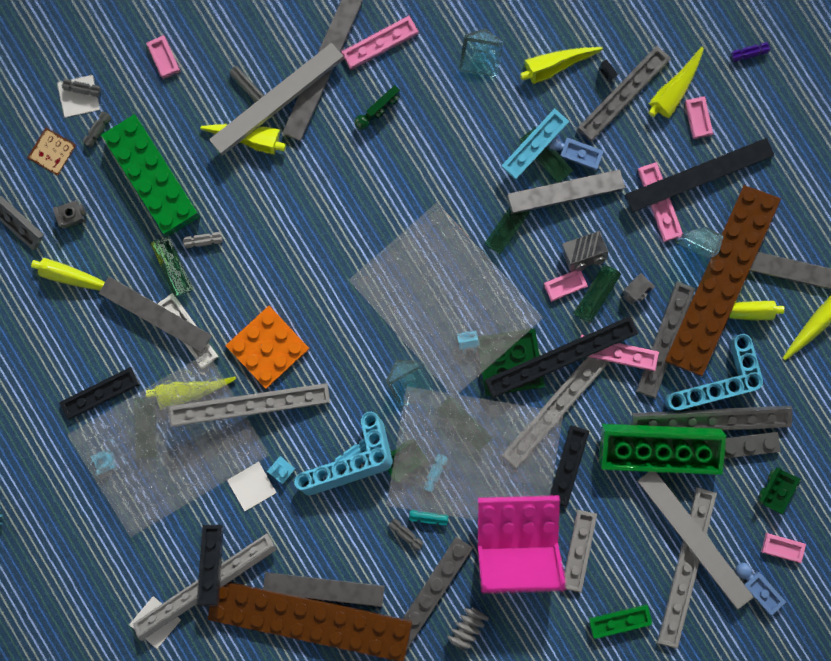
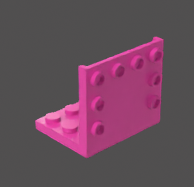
(519, 544)

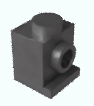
(67, 221)
(637, 289)

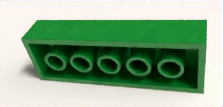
(150, 175)
(662, 449)

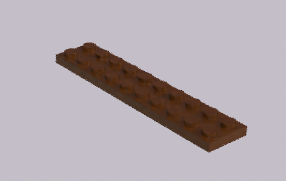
(723, 281)
(312, 621)

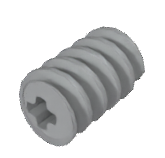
(467, 628)

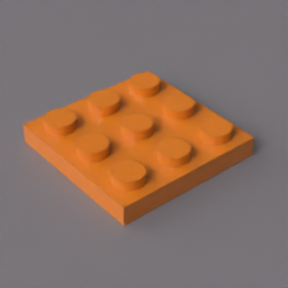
(267, 347)

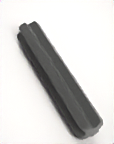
(246, 84)

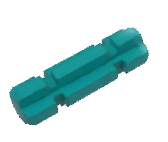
(426, 517)

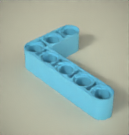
(722, 386)
(352, 463)

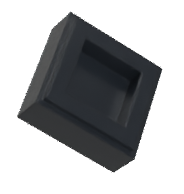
(608, 71)

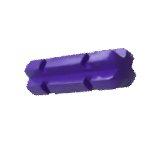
(751, 51)

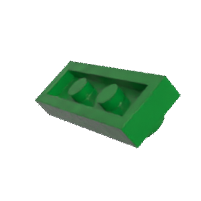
(620, 621)

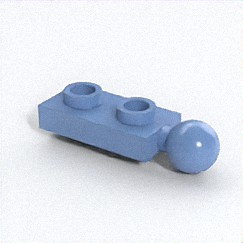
(578, 152)
(760, 588)

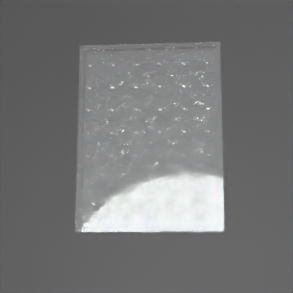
(445, 299)
(470, 450)
(159, 468)

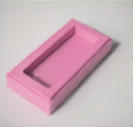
(163, 57)
(698, 117)
(565, 285)
(783, 548)

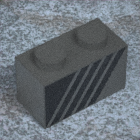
(585, 251)

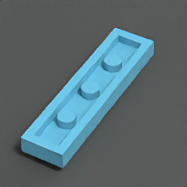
(535, 144)

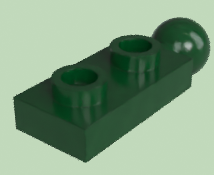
(377, 109)

